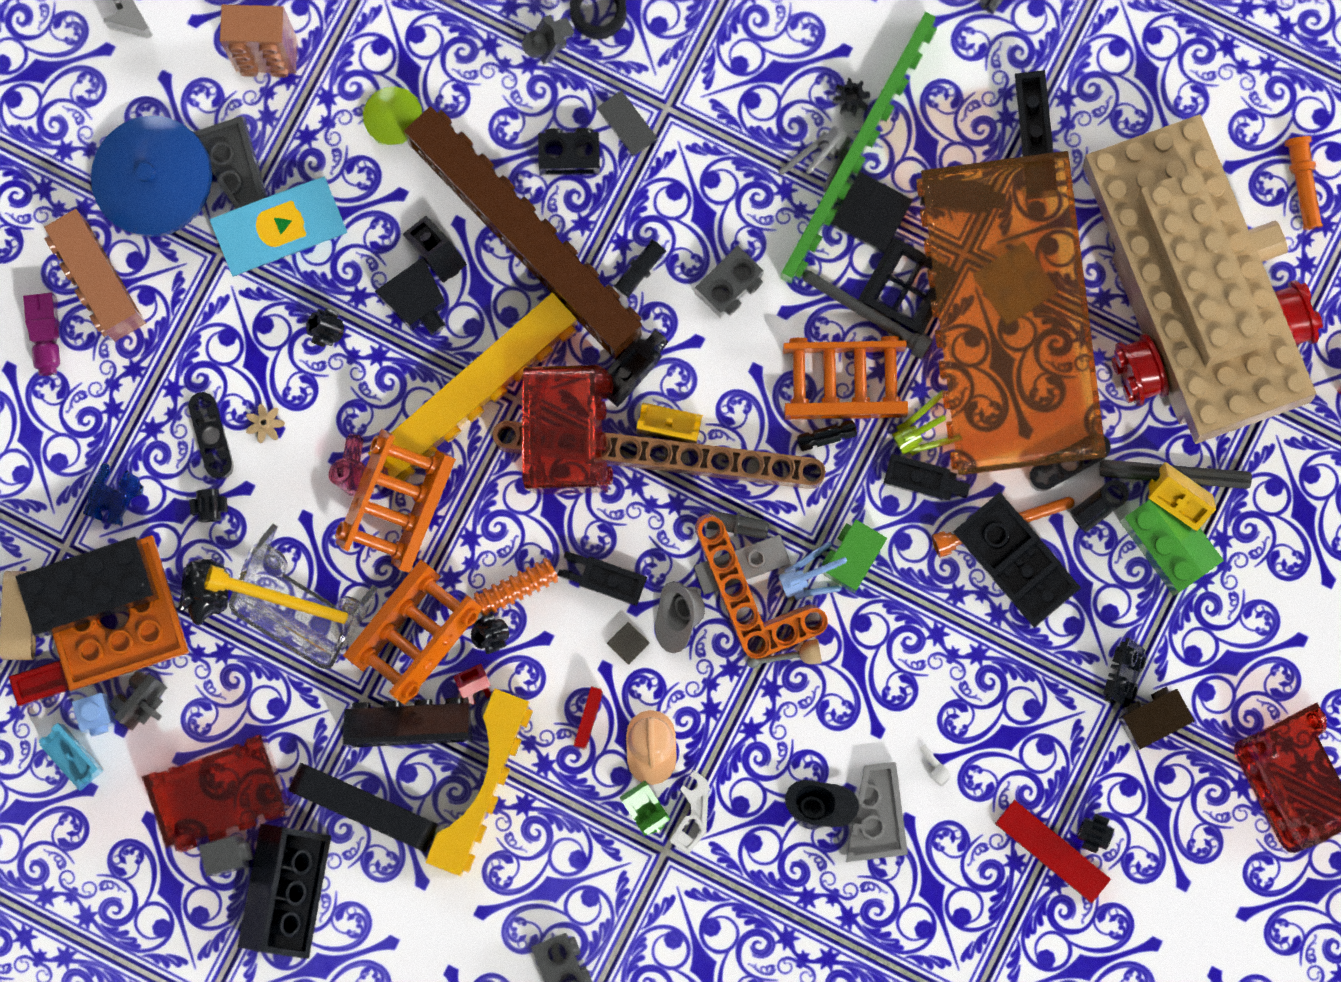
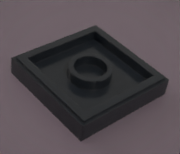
(871, 212)

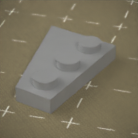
(879, 823)

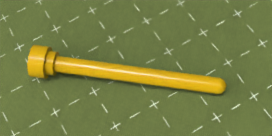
(220, 580)

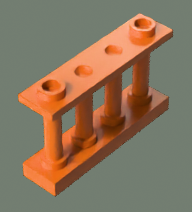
(830, 405)
(414, 523)
(392, 615)

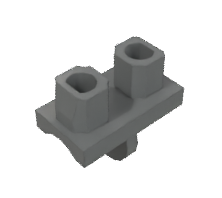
(547, 38)
(141, 703)

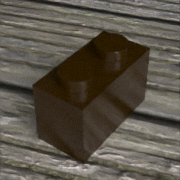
(1155, 719)

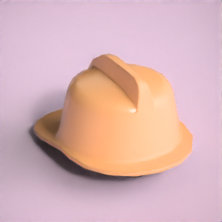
(651, 747)

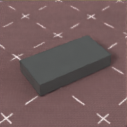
(627, 123)

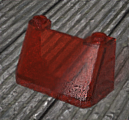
(1294, 779)

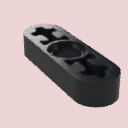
(196, 416)
(1053, 480)

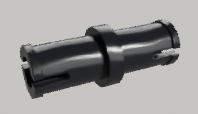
(640, 268)

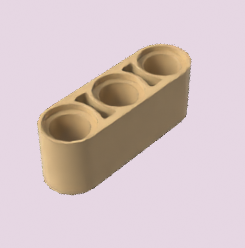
(16, 634)

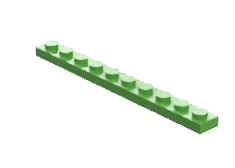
(854, 160)

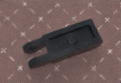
(605, 579)

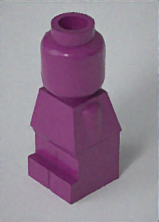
(43, 331)

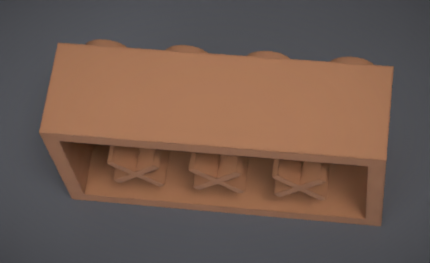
(259, 39)
(94, 274)

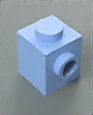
(94, 714)

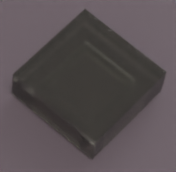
(628, 643)

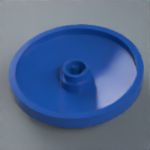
(151, 176)

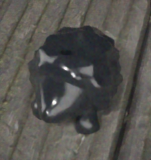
(199, 601)

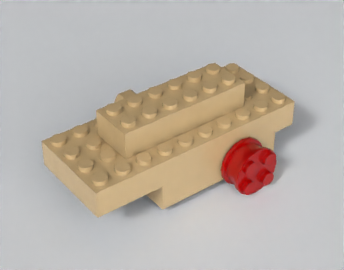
(1199, 286)

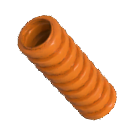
(516, 587)

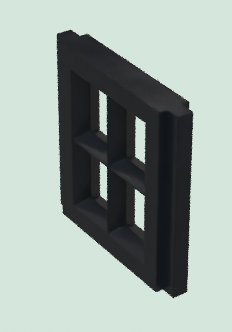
(884, 273)

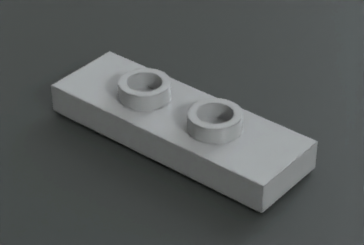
(753, 559)

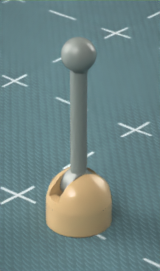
(808, 653)

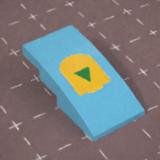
(278, 226)

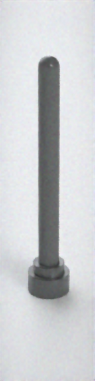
(916, 342)

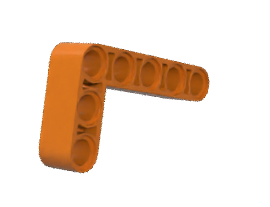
(744, 598)

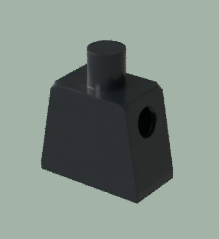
(415, 297)

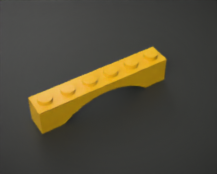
(454, 844)

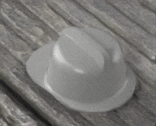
(677, 614)

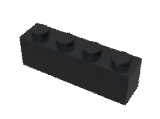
(1033, 113)

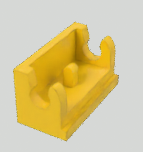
(669, 423)
(1181, 497)

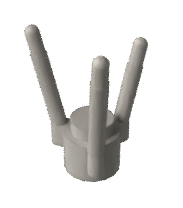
(832, 145)

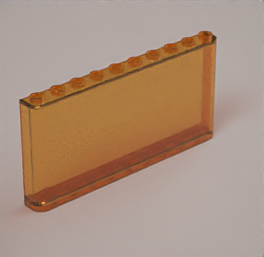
(1011, 313)

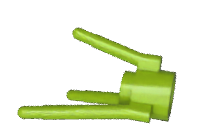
(909, 437)

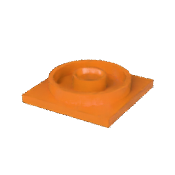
(149, 636)

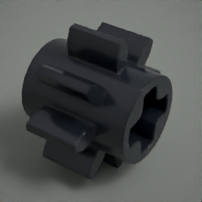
(849, 89)
(325, 327)
(208, 505)
(490, 633)
(1095, 833)

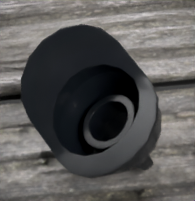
(821, 804)

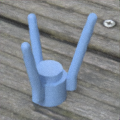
(795, 582)

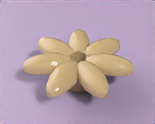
(266, 429)

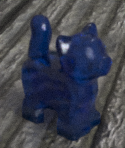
(107, 498)

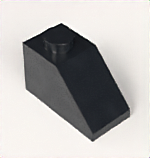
(435, 249)

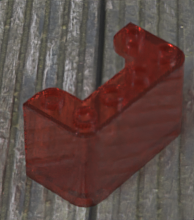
(565, 429)
(216, 794)

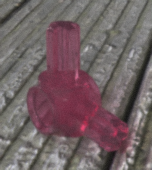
(349, 470)

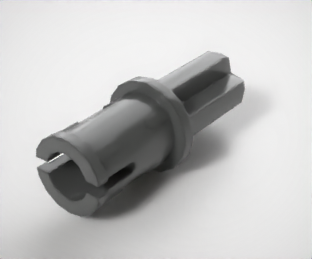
(740, 524)

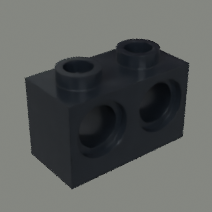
(569, 161)

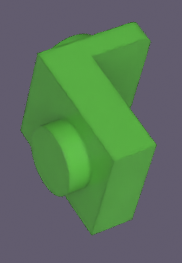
(645, 808)

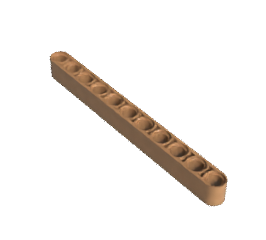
(704, 452)

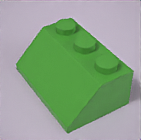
(1171, 546)

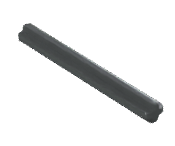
(1199, 475)

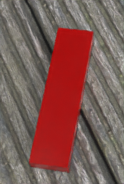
(1052, 851)

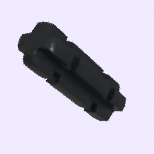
(826, 435)

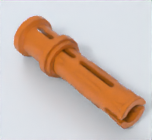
(1303, 168)

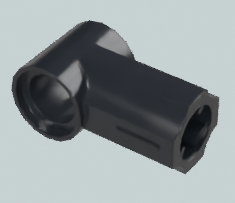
(1097, 506)

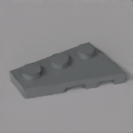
(234, 160)

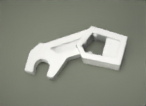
(699, 806)

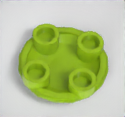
(389, 114)

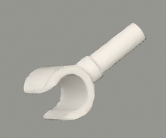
(941, 773)

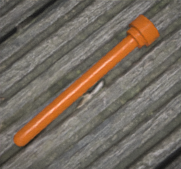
(946, 542)

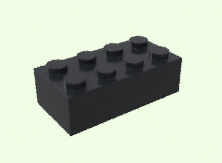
(87, 587)

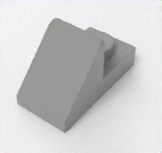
(128, 19)

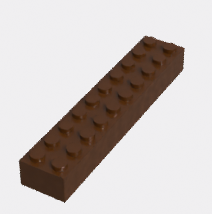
(522, 232)

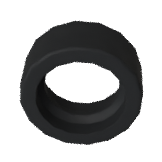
(598, 32)

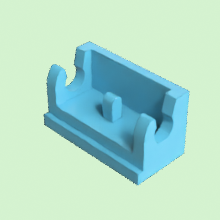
(70, 756)

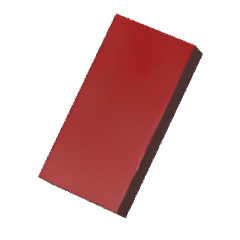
(39, 683)
(588, 718)

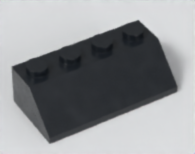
(407, 724)
(284, 891)

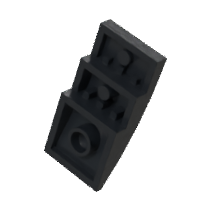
(1017, 560)

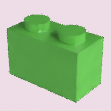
(860, 548)

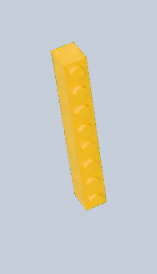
(481, 382)

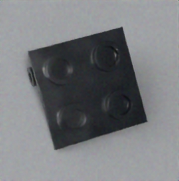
(1131, 662)

